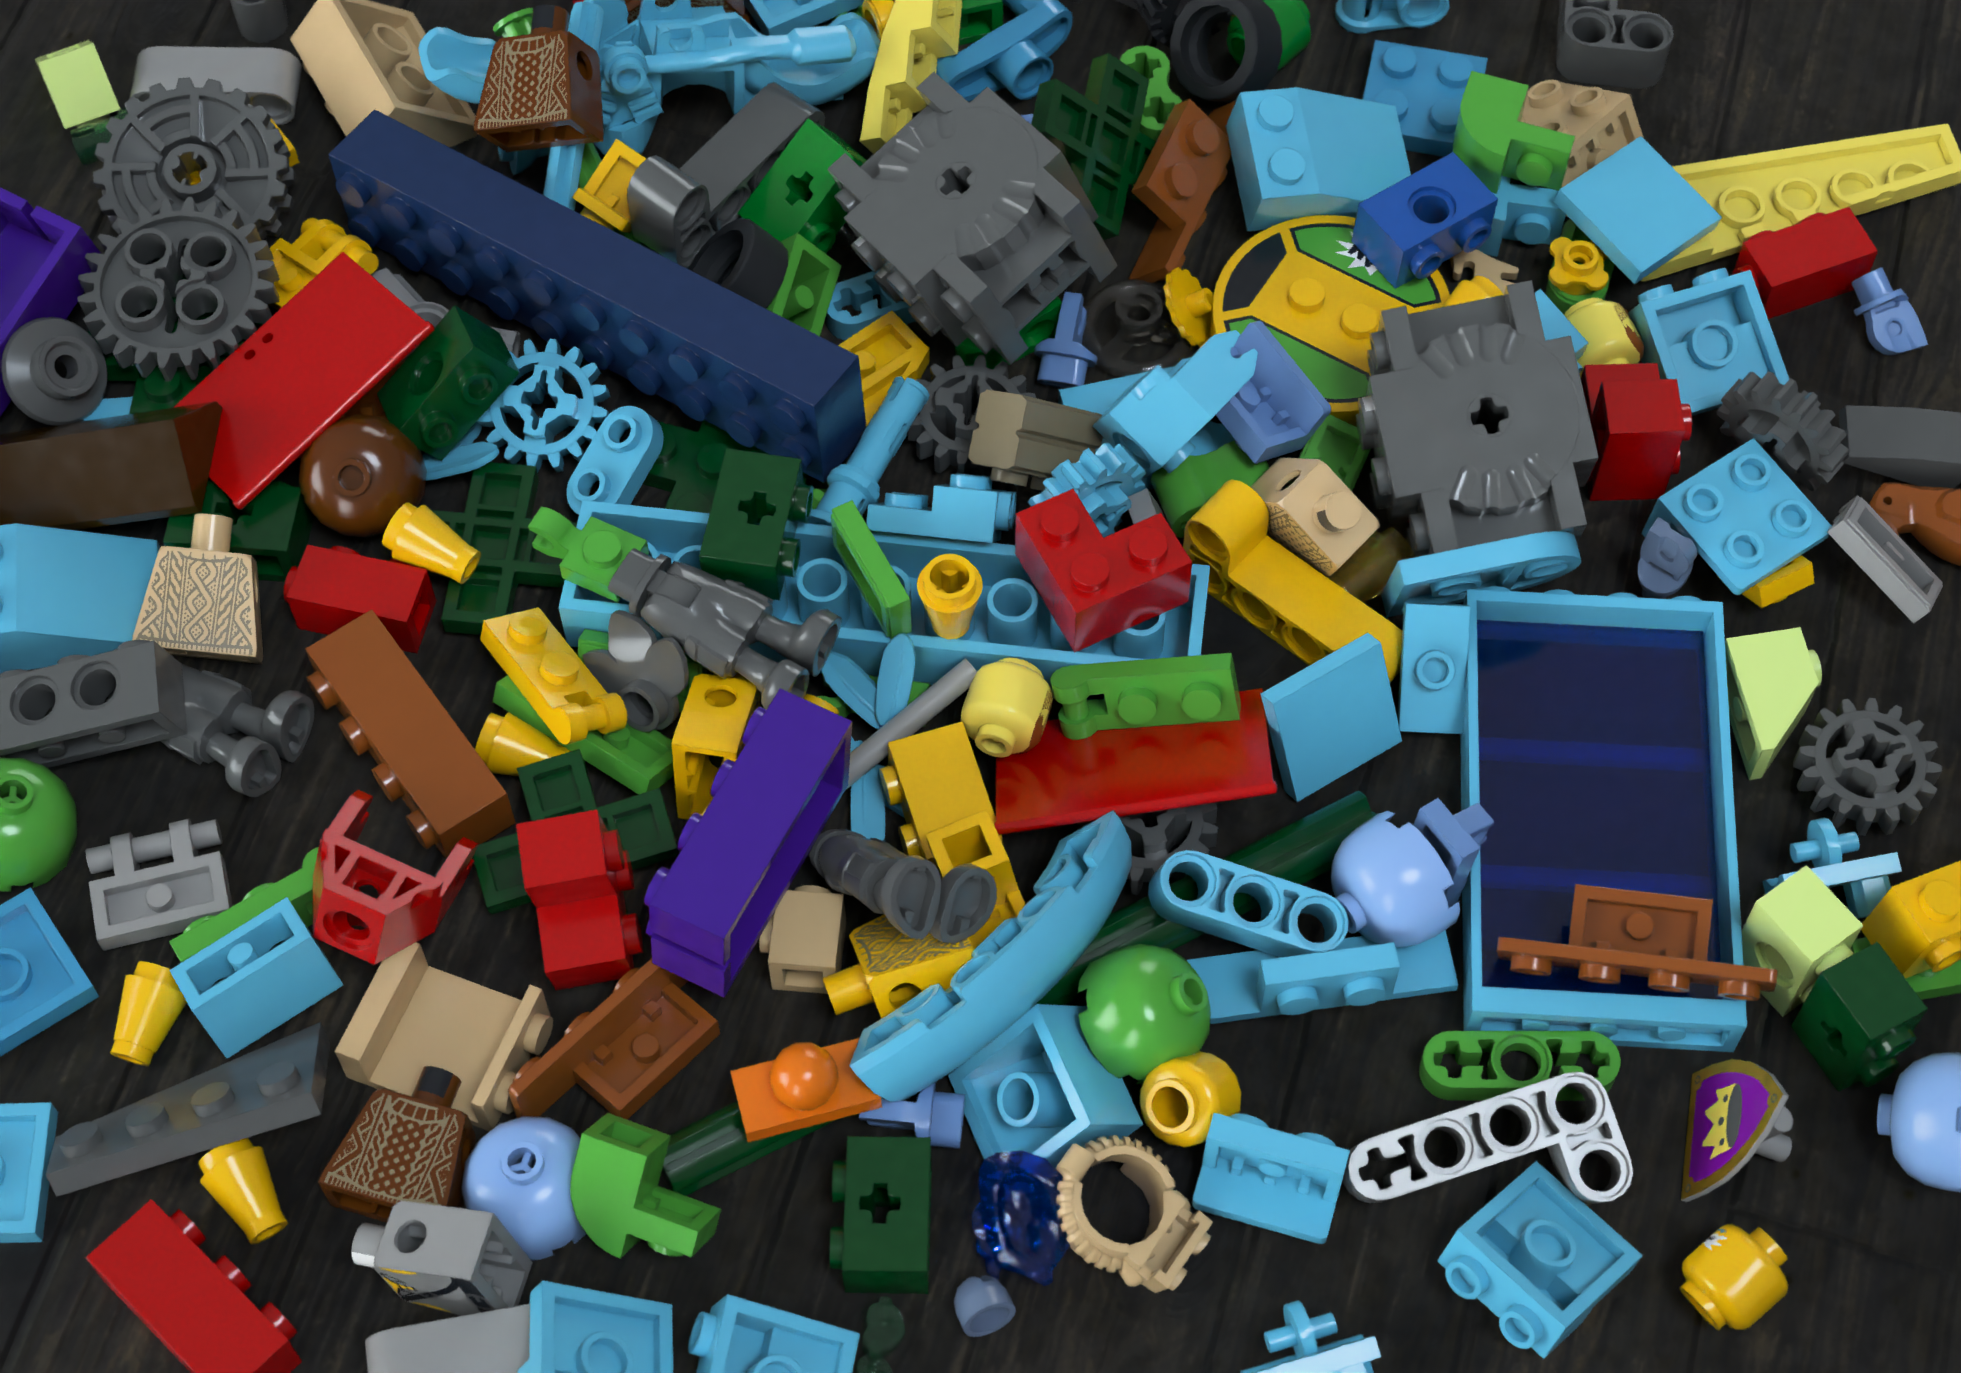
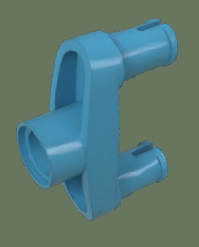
(1013, 53)

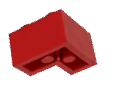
(1635, 430)
(1095, 581)
(577, 885)

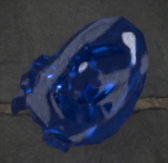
(1019, 1216)

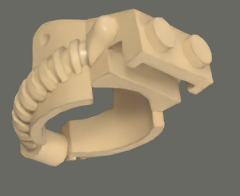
(1172, 1228)

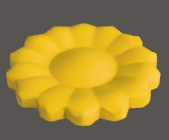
(1188, 306)

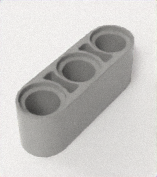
(265, 74)
(463, 1344)

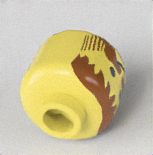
(1608, 331)
(1007, 707)

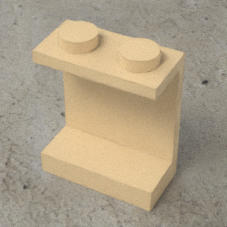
(439, 1020)

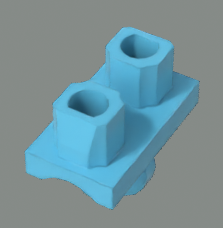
(1863, 879)
(1300, 1332)

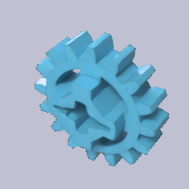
(569, 409)
(1100, 482)

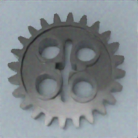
(125, 287)

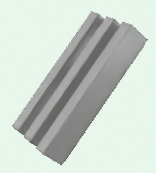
(1886, 558)

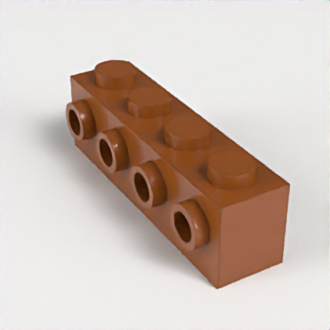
(408, 735)

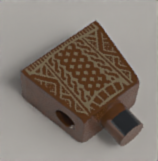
(541, 88)
(402, 1150)

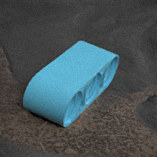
(1215, 913)

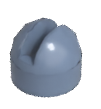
(983, 1305)

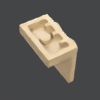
(1596, 117)

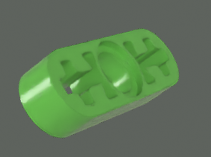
(1538, 1044)

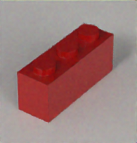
(190, 1300)

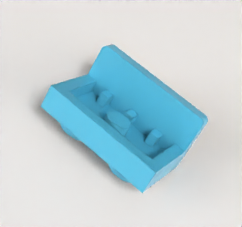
(1270, 1177)

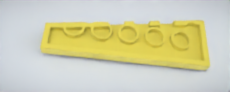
(1793, 183)

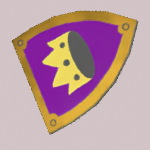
(1731, 1117)

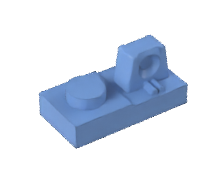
(1454, 839)

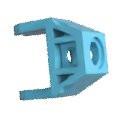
(1167, 409)

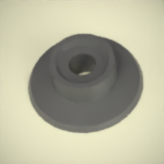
(31, 373)

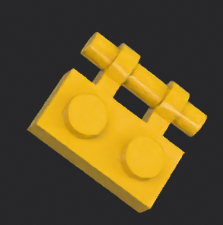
(312, 252)

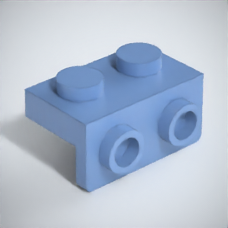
(1277, 405)

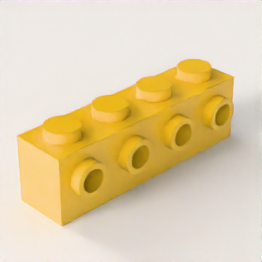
(1920, 922)

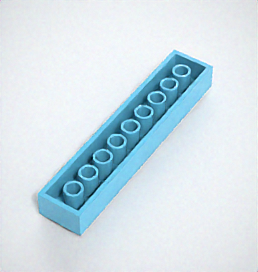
(1005, 623)

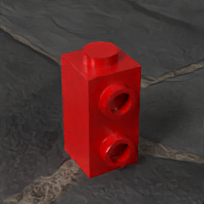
(1807, 260)
(342, 585)

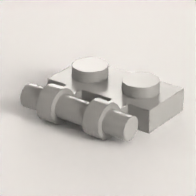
(159, 898)

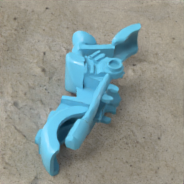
(672, 50)

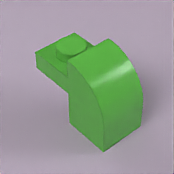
(1498, 144)
(620, 1196)

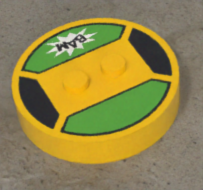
(1317, 301)

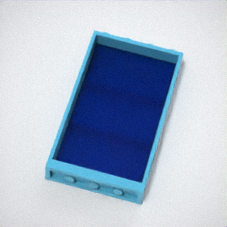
(1603, 766)

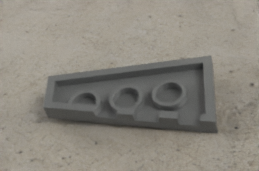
(207, 1111)

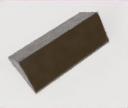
(109, 468)

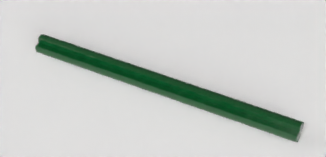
(1293, 853)

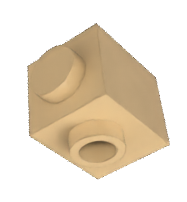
(805, 939)

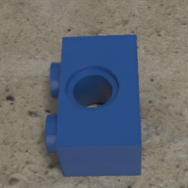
(1424, 220)

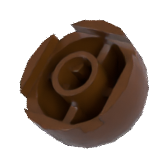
(361, 475)

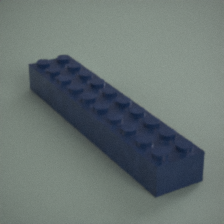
(601, 293)

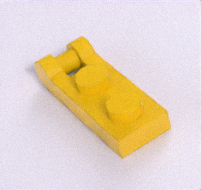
(552, 676)

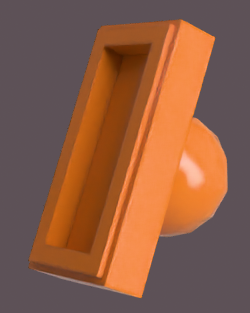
(801, 1089)

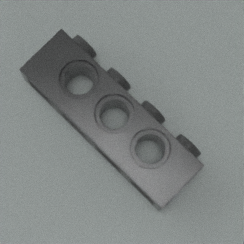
(142, 710)

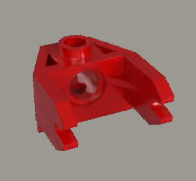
(408, 899)

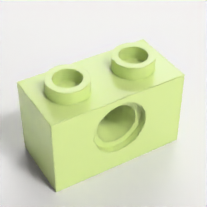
(1799, 933)

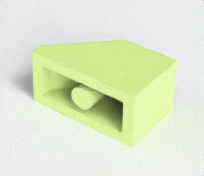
(78, 85)
(1768, 692)

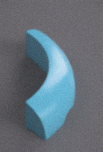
(1006, 970)

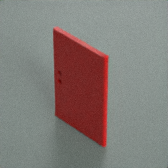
(303, 374)
(1134, 770)

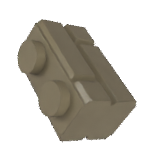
(1029, 437)

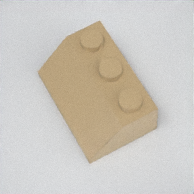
(370, 60)

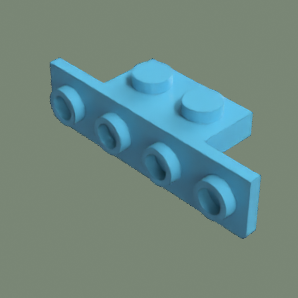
(1351, 974)

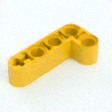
(1275, 586)

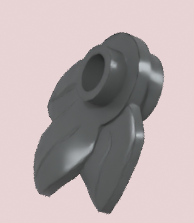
(641, 671)

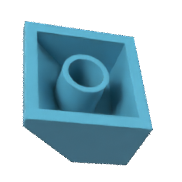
(1042, 1088)

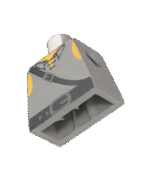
(445, 1258)

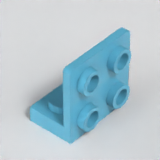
(1742, 517)

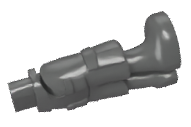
(720, 620)
(225, 707)
(906, 886)

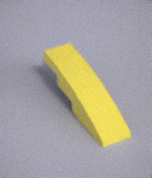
(907, 54)

